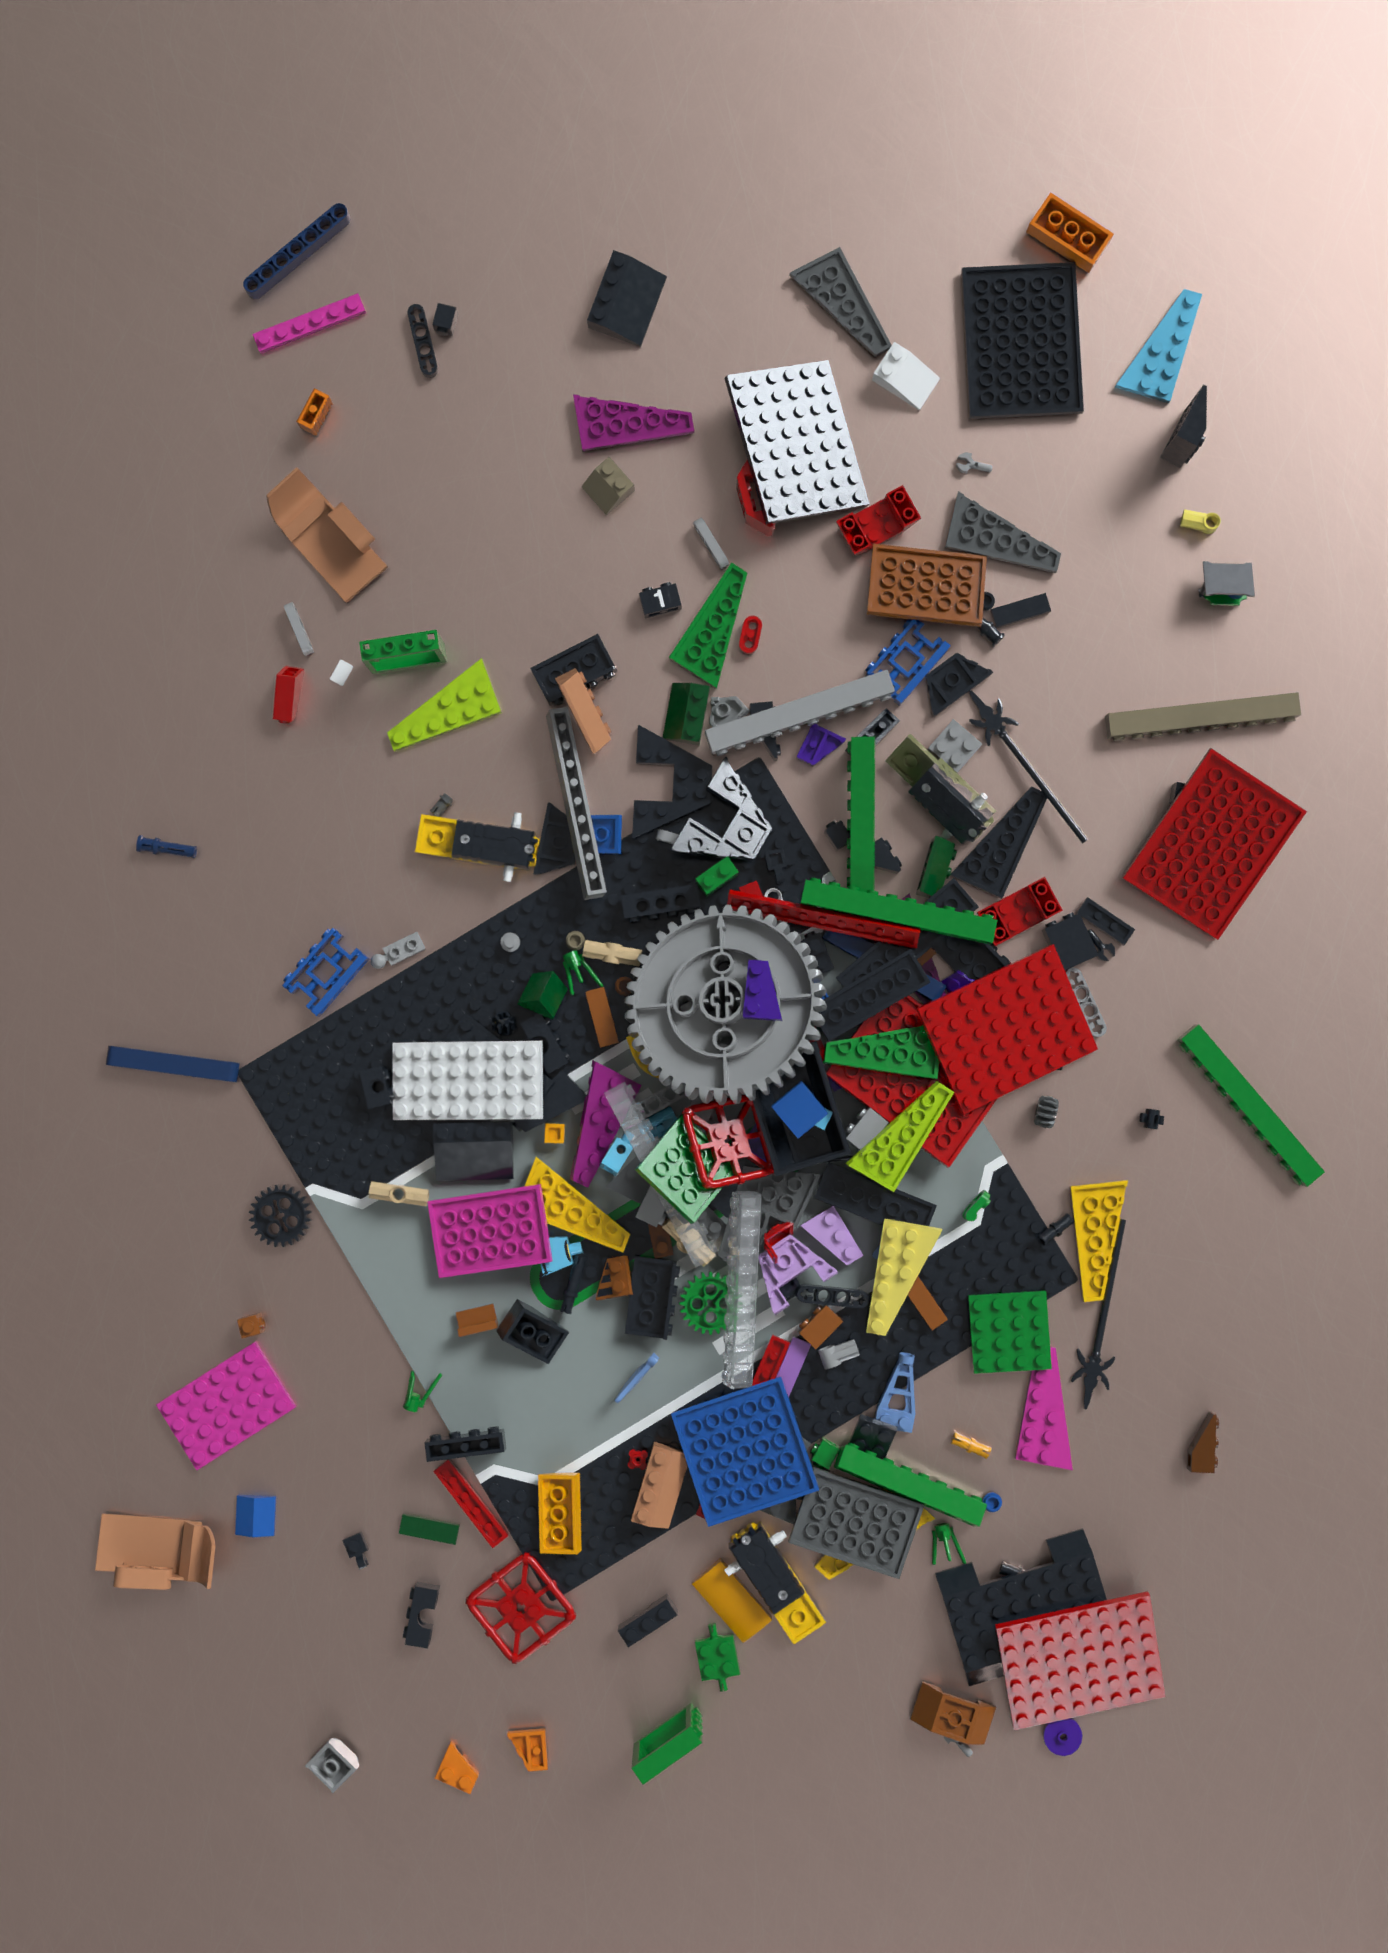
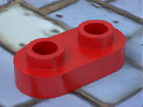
(750, 635)

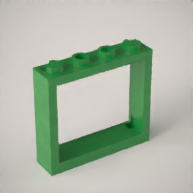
(403, 651)
(667, 1743)

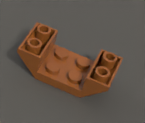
(952, 1715)

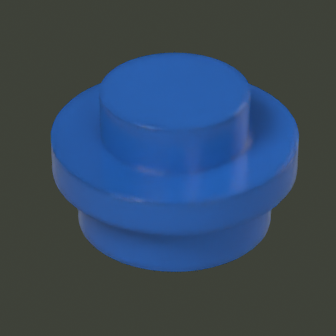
(993, 1501)

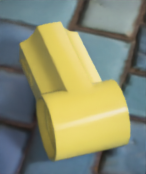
(1197, 521)

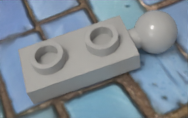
(399, 951)

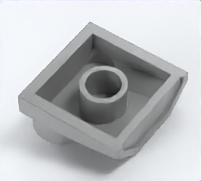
(333, 1764)

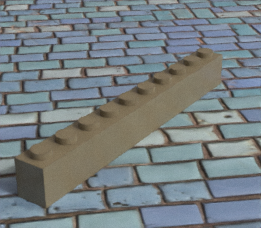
(1203, 715)

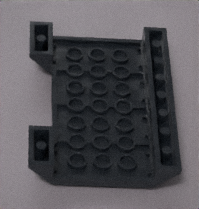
(1044, 1589)

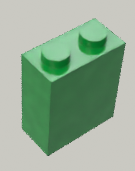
(717, 877)

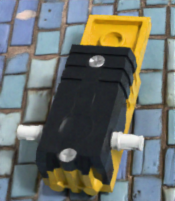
(479, 842)
(774, 1579)

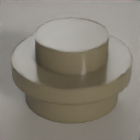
(575, 940)

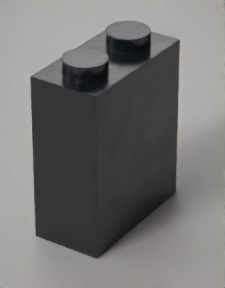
(1070, 940)

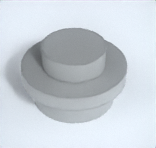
(510, 942)

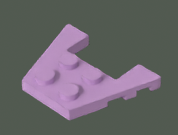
(792, 1261)

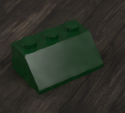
(686, 713)
(936, 866)

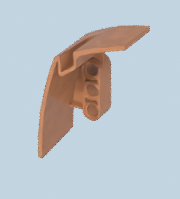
(325, 535)
(154, 1551)

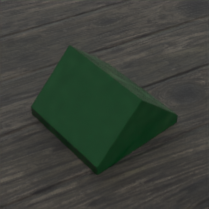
(543, 994)

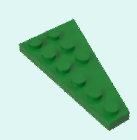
(709, 634)
(895, 1052)

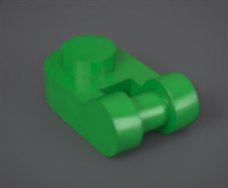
(975, 1205)

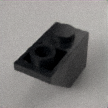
(884, 859)

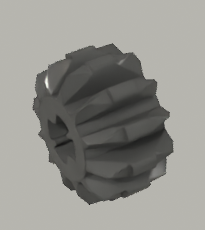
(1046, 1111)

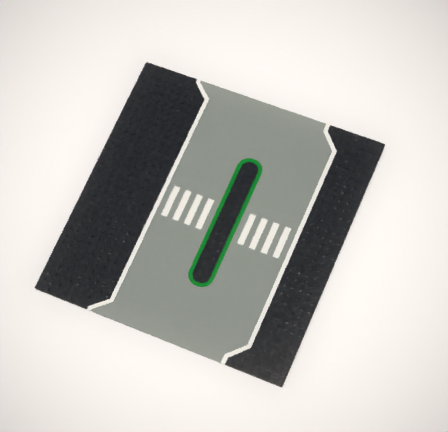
(565, 1411)

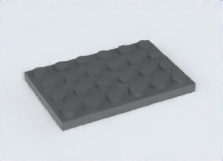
(857, 1523)

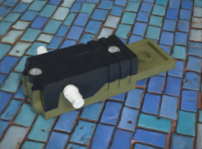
(942, 791)

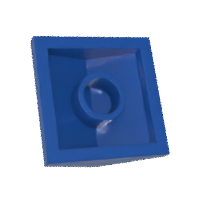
(255, 1516)

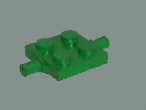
(717, 1657)

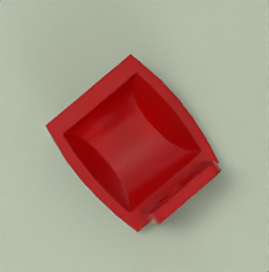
(775, 1235)

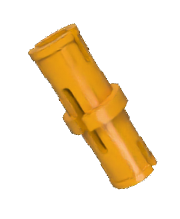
(970, 1445)

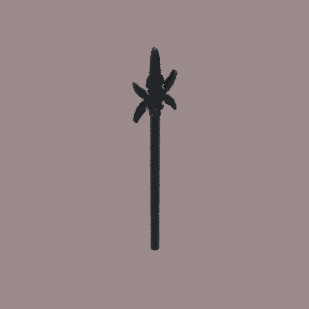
(994, 723)
(1093, 1367)

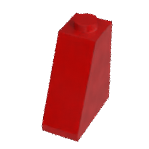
(287, 694)

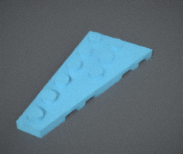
(1160, 359)

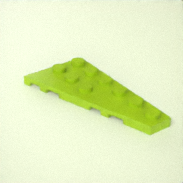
(456, 705)
(896, 1146)

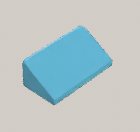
(662, 1121)

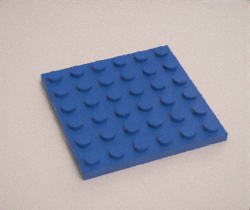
(745, 1451)

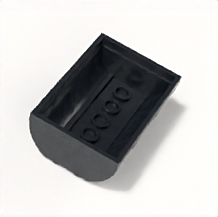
(815, 1145)

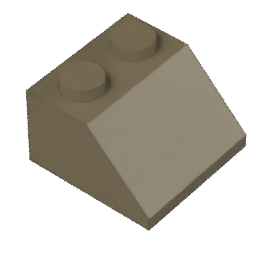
(608, 486)

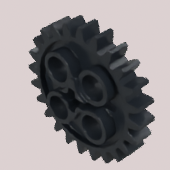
(297, 1209)

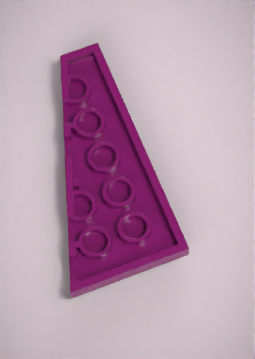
(622, 423)
(597, 1123)

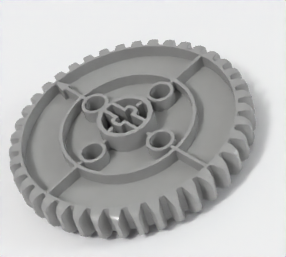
(685, 968)

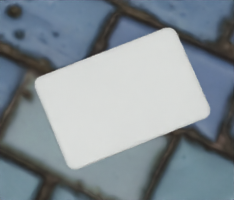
(341, 672)

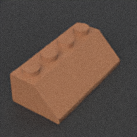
(585, 713)
(660, 1487)

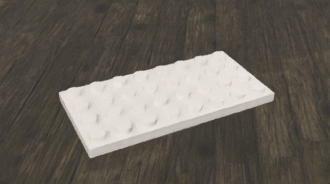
(468, 1080)

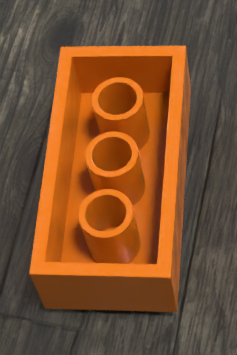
(1069, 232)

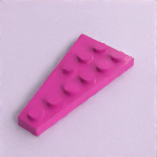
(1043, 1423)

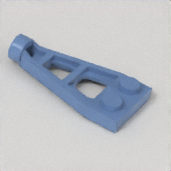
(901, 1418)

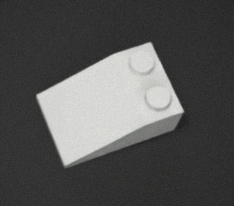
(905, 376)

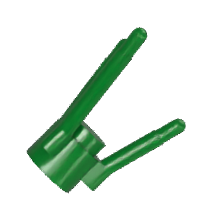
(573, 961)
(412, 1399)
(943, 1532)

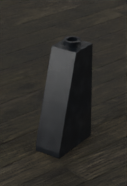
(560, 1098)

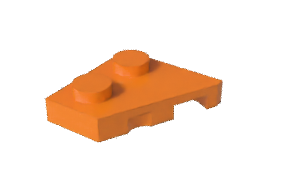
(531, 1748)
(456, 1770)

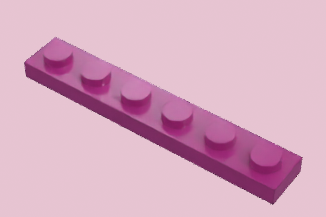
(309, 323)

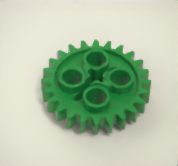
(697, 1290)

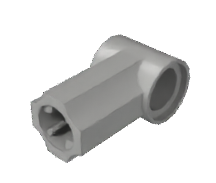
(835, 1354)

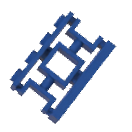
(918, 670)
(338, 983)

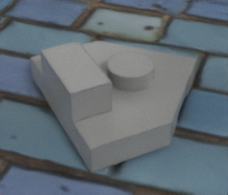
(726, 710)

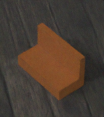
(476, 1320)

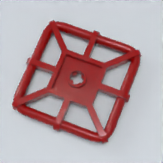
(722, 1151)
(533, 1609)

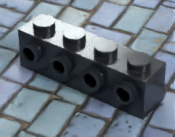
(465, 1445)

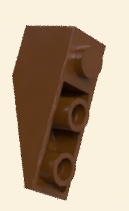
(1201, 1451)

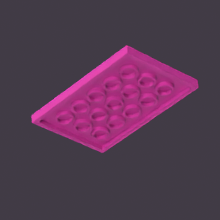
(490, 1231)
(226, 1405)

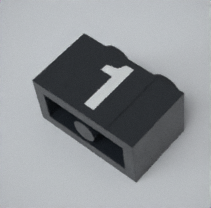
(660, 600)

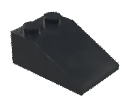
(532, 1331)

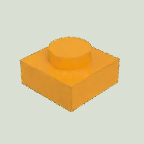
(554, 1133)

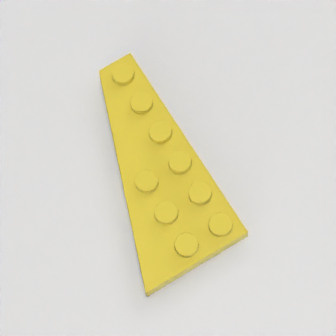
(900, 1260)

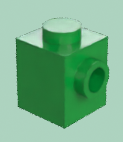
(824, 1453)

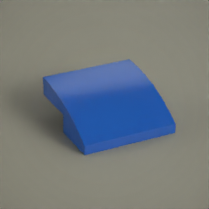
(799, 1109)

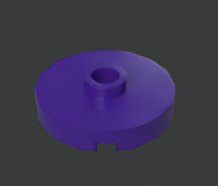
(1062, 1747)

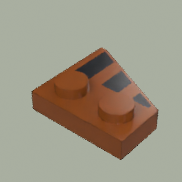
(615, 1279)

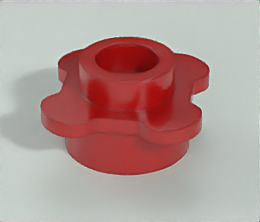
(642, 1455)

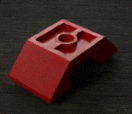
(752, 518)
(879, 521)
(1022, 910)

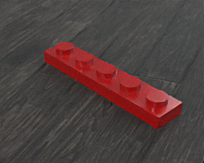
(471, 1503)

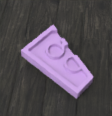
(834, 1235)

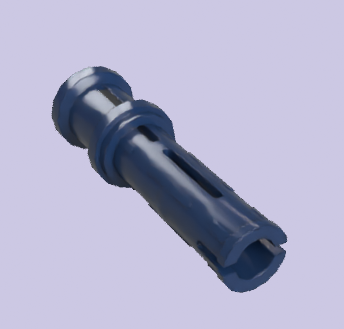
(158, 846)

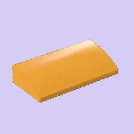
(559, 1513)
(732, 1601)

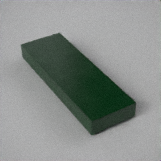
(429, 1529)

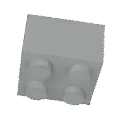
(954, 746)
(865, 1127)

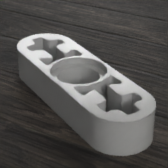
(711, 543)
(298, 629)

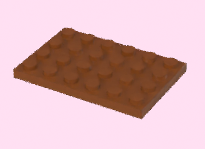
(927, 585)

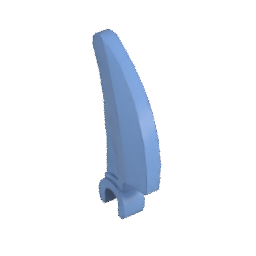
(636, 1377)

